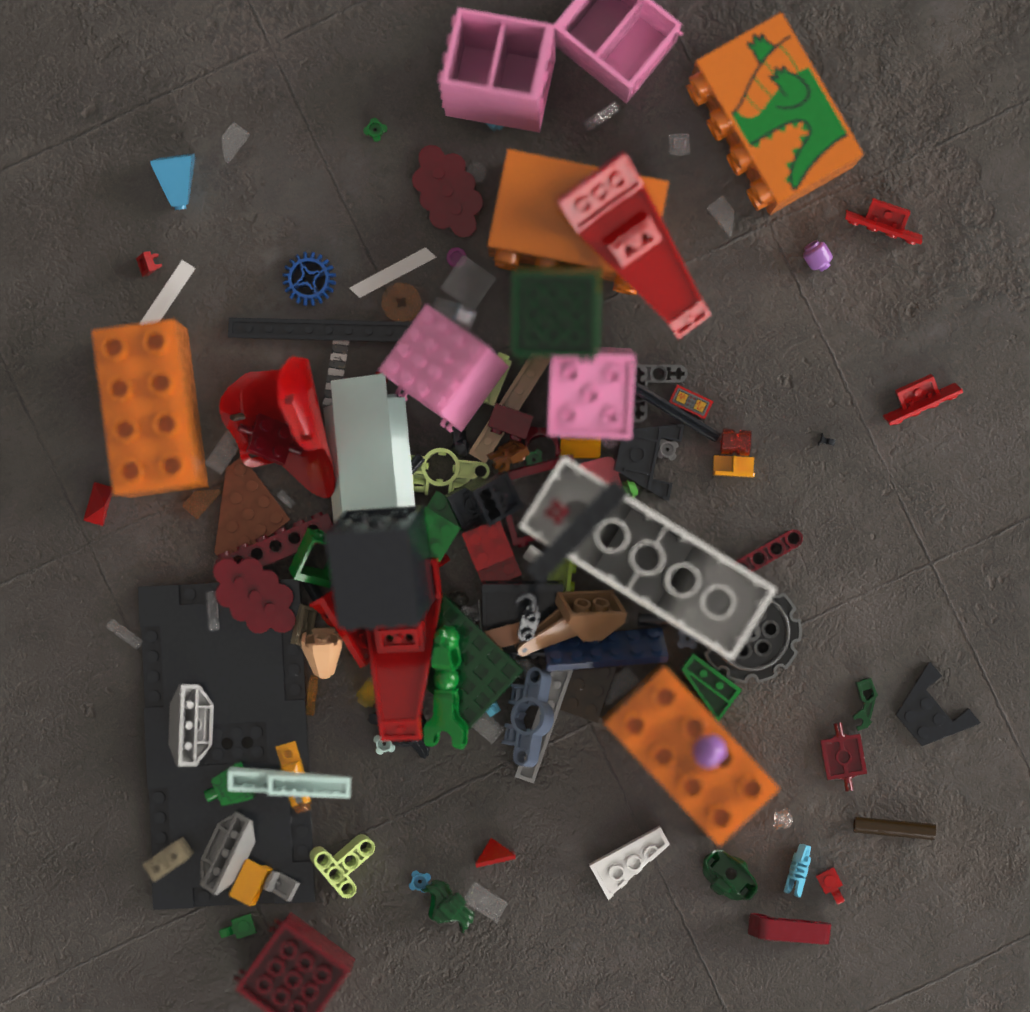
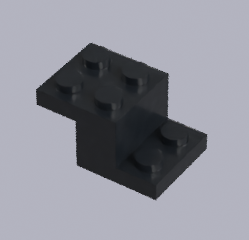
(484, 501)

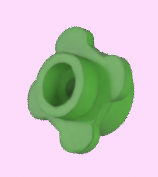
(631, 488)

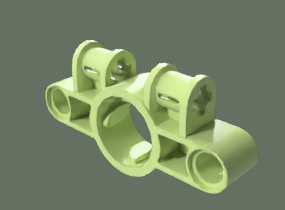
(463, 472)

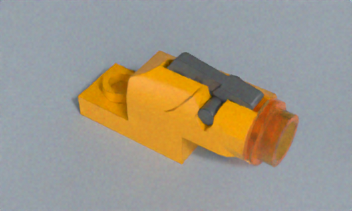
(291, 761)

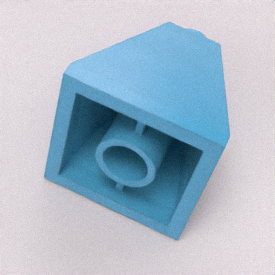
(175, 178)

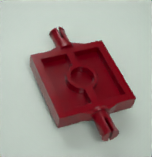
(270, 439)
(843, 756)

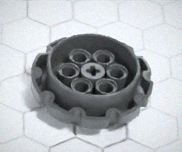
(779, 644)

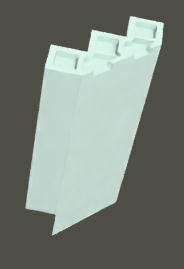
(368, 446)

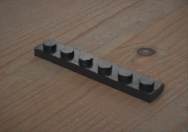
(577, 531)

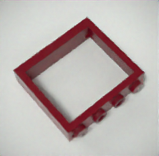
(523, 541)

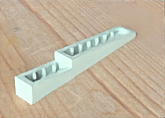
(288, 783)

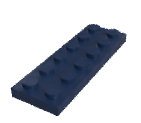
(616, 649)

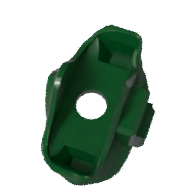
(714, 869)
(446, 906)

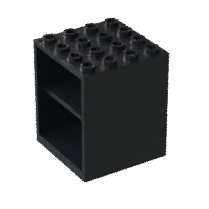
(380, 567)

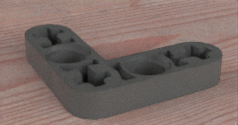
(648, 378)

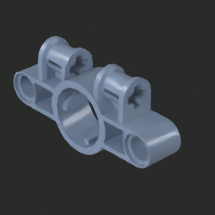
(525, 740)

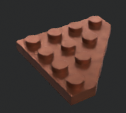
(246, 510)

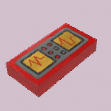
(690, 402)

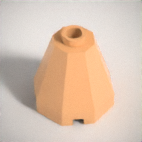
(322, 650)

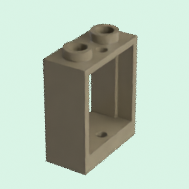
(168, 859)

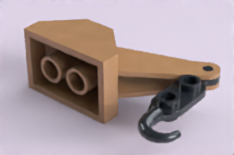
(580, 613)

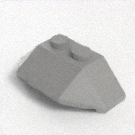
(190, 725)
(226, 852)

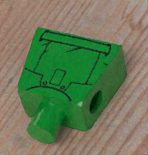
(221, 792)

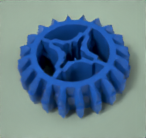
(317, 275)

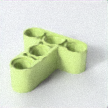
(338, 862)

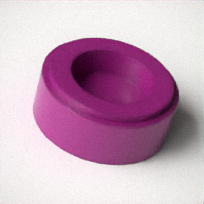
(454, 256)

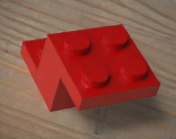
(491, 553)

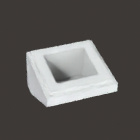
(532, 554)

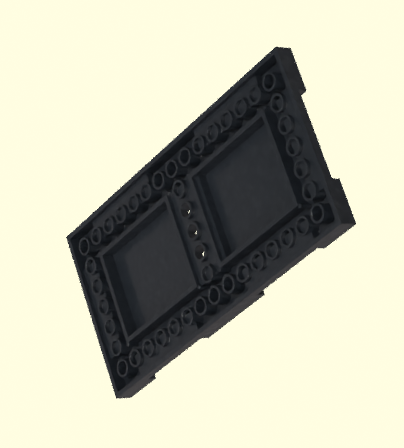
(255, 694)

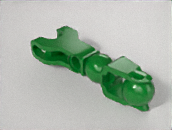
(446, 698)

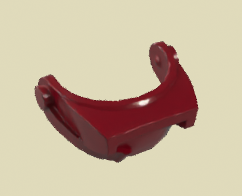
(536, 432)

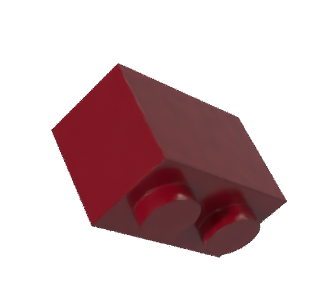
(510, 422)

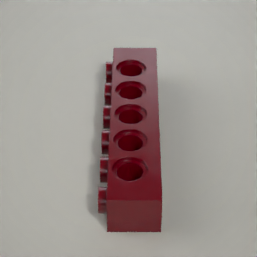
(319, 520)

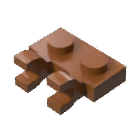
(508, 453)

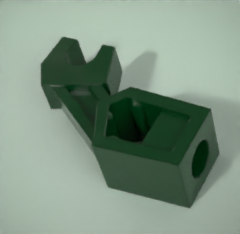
(865, 713)

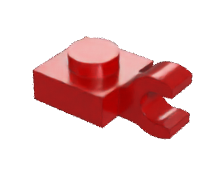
(831, 882)

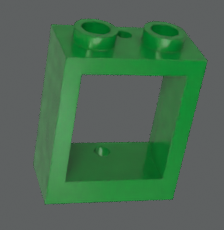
(306, 573)

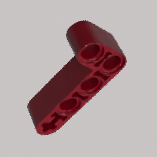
(789, 930)

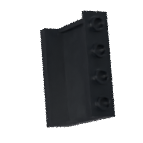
(500, 610)

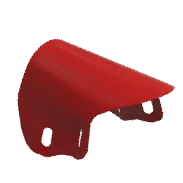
(291, 399)

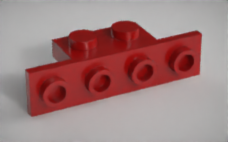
(885, 218)
(920, 396)

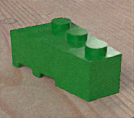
(710, 685)

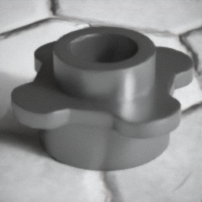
(672, 449)

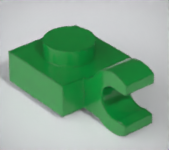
(241, 927)

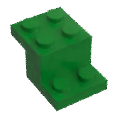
(440, 525)

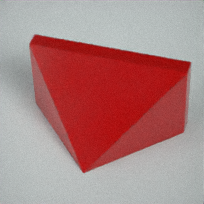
(98, 504)
(494, 853)

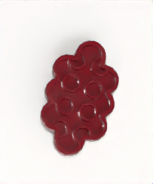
(447, 191)
(254, 595)

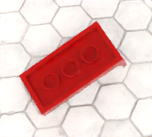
(354, 640)

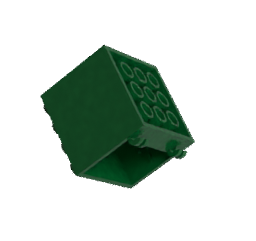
(557, 311)

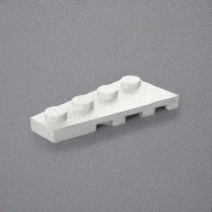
(624, 862)

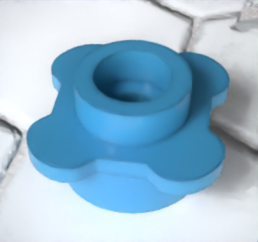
(419, 876)

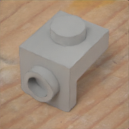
(281, 885)

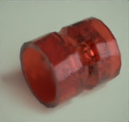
(735, 442)

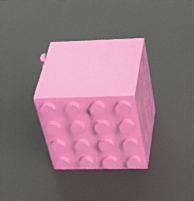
(443, 368)

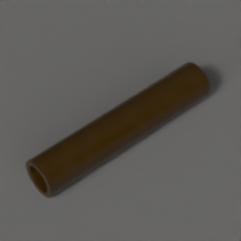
(894, 828)

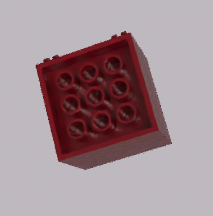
(295, 969)

